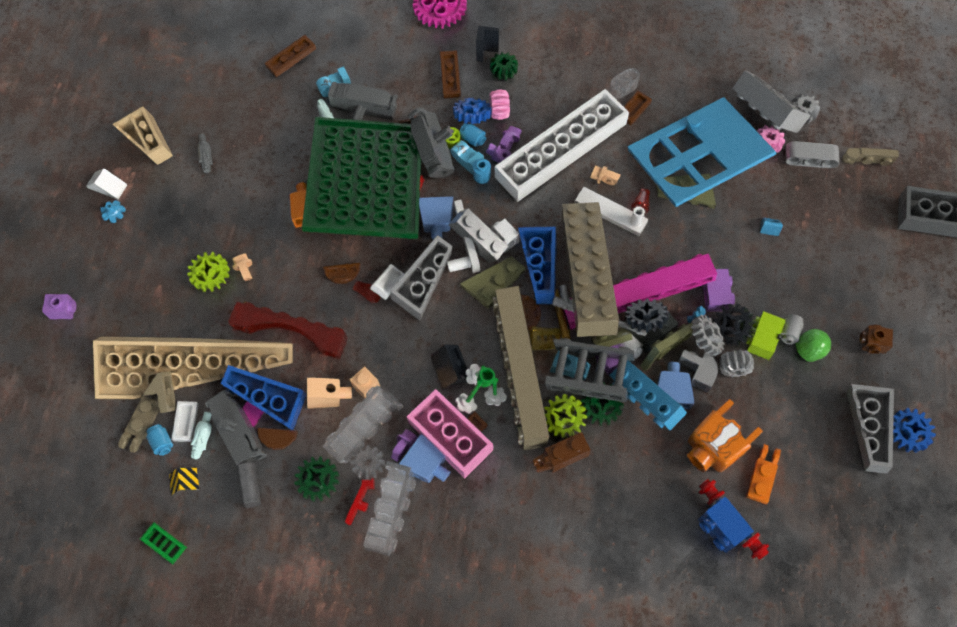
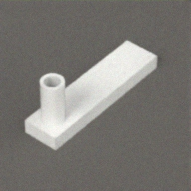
(629, 220)
(472, 259)

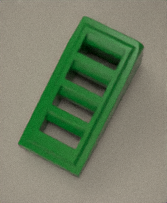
(149, 533)

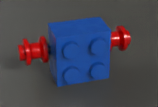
(727, 524)

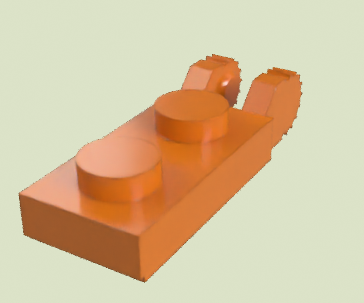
(763, 476)

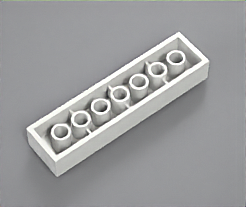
(561, 145)

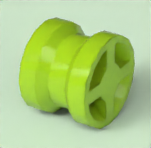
(455, 137)

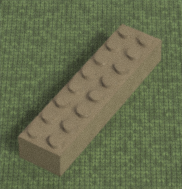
(589, 270)
(521, 369)

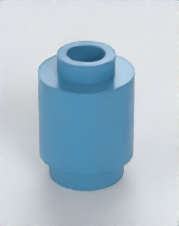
(472, 134)
(481, 171)
(159, 440)

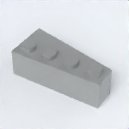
(770, 103)
(420, 281)
(873, 421)

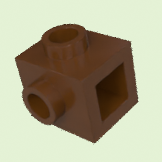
(876, 339)

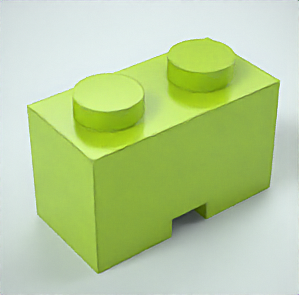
(765, 336)

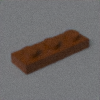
(290, 56)
(450, 74)

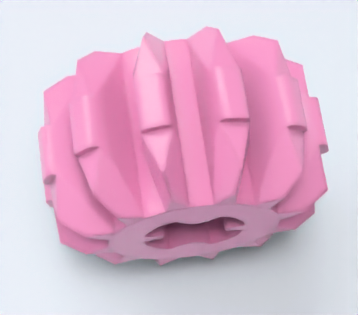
(499, 104)
(772, 137)

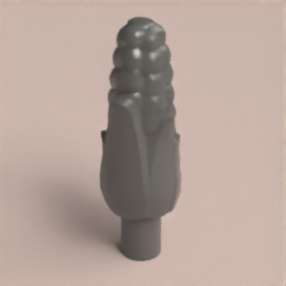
(204, 154)

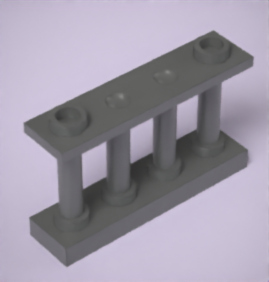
(596, 388)

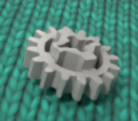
(707, 335)

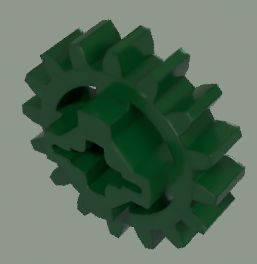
(609, 405)
(327, 471)

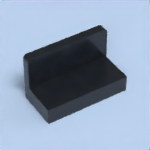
(486, 40)
(449, 365)

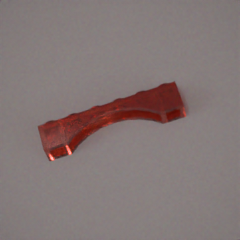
(253, 319)

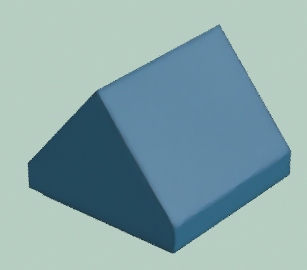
(771, 226)

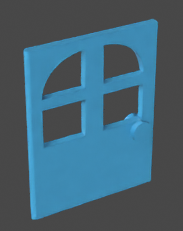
(721, 134)

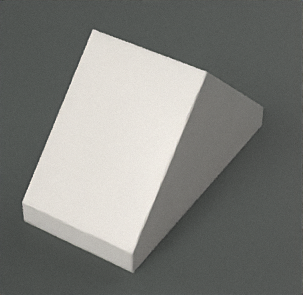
(107, 184)

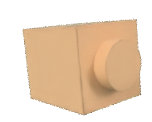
(364, 381)

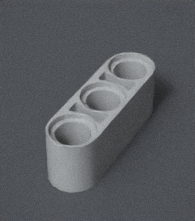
(812, 154)

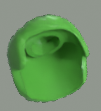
(813, 345)

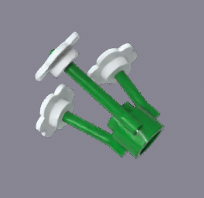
(480, 378)

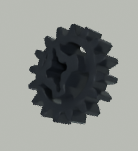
(647, 315)
(742, 324)

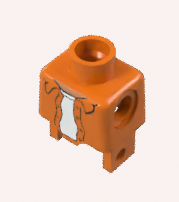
(718, 441)

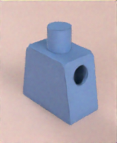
(436, 214)
(677, 385)
(425, 461)

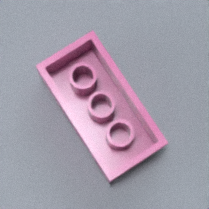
(450, 433)

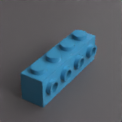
(651, 397)

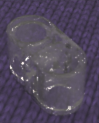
(624, 83)

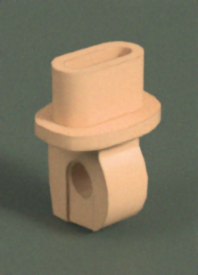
(607, 176)
(241, 264)

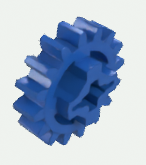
(472, 110)
(914, 428)

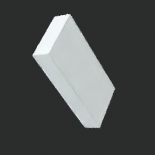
(387, 281)
(185, 421)

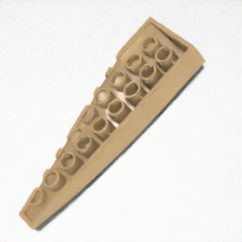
(129, 364)

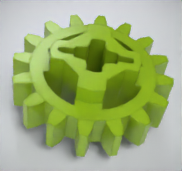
(212, 276)
(561, 424)

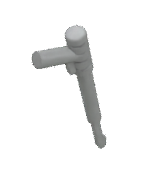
(566, 303)

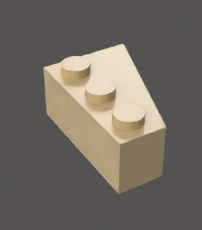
(145, 134)

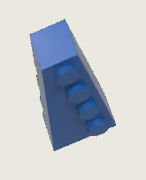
(541, 259)

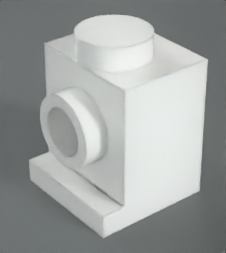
(506, 233)

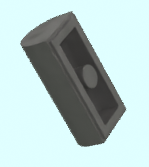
(249, 484)

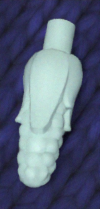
(323, 109)
(201, 436)

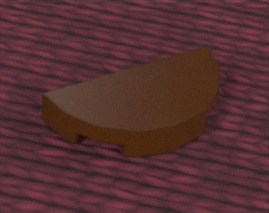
(342, 273)
(531, 311)
(276, 438)

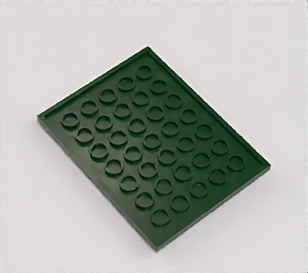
(363, 179)

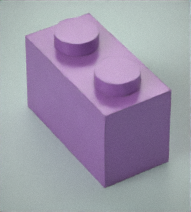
(718, 292)

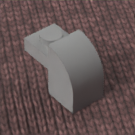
(705, 368)

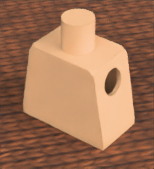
(326, 392)

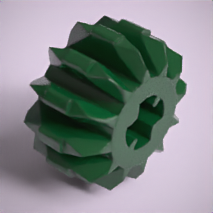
(503, 66)

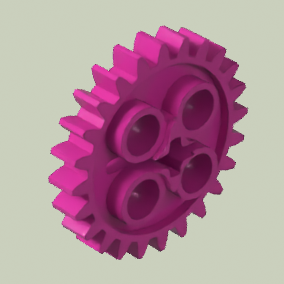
(439, 11)

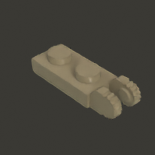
(869, 155)
(139, 423)

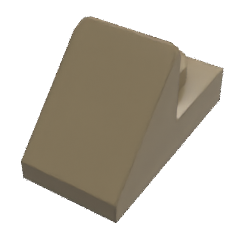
(163, 387)

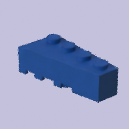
(268, 395)

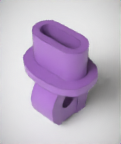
(509, 137)
(497, 152)
(404, 443)

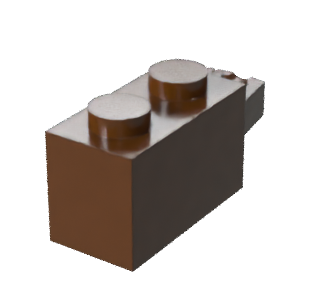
(562, 454)

